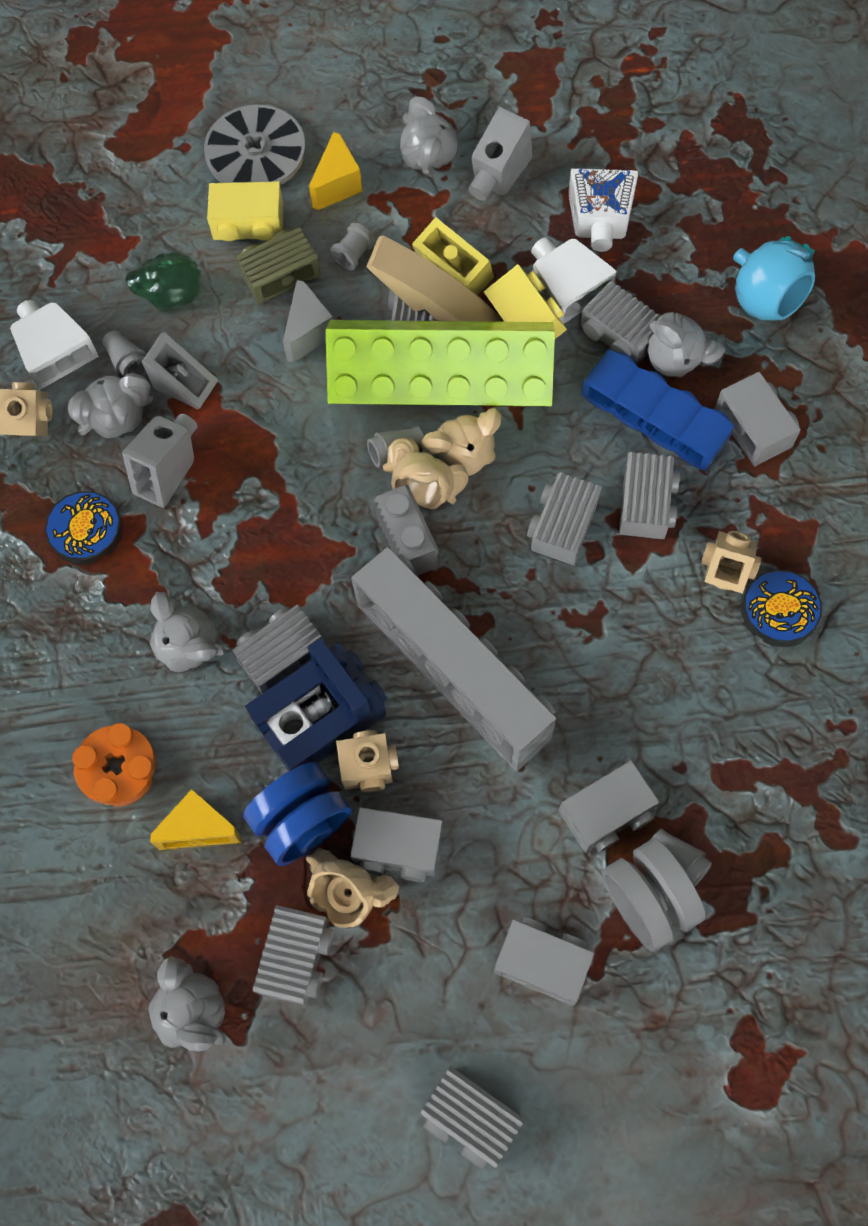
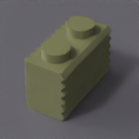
(278, 264)

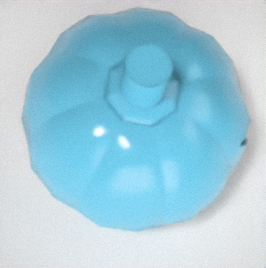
(774, 279)

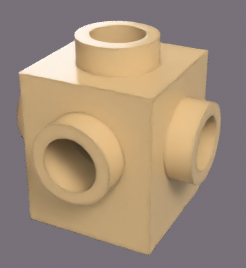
(24, 410)
(731, 561)
(353, 762)

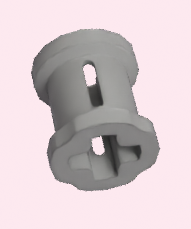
(352, 246)

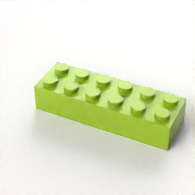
(440, 362)

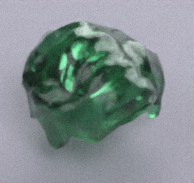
(166, 281)

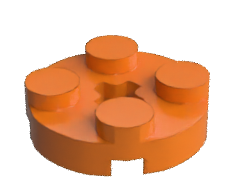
(92, 759)

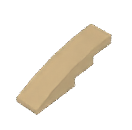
(426, 285)

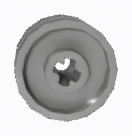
(653, 894)

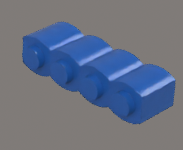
(659, 411)

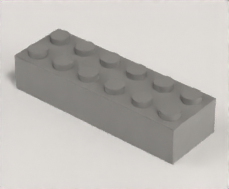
(454, 658)

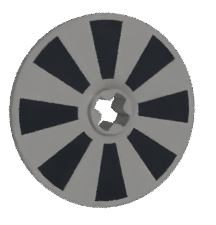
(256, 126)

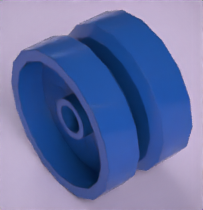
(297, 813)

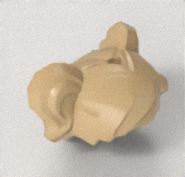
(454, 435)
(427, 477)
(330, 884)

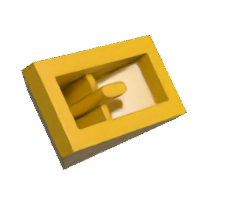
(335, 176)
(193, 825)

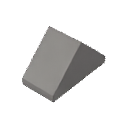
(305, 323)
(177, 372)

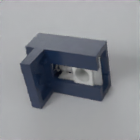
(328, 673)

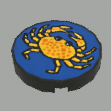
(83, 527)
(781, 608)

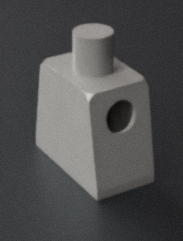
(501, 154)
(160, 458)

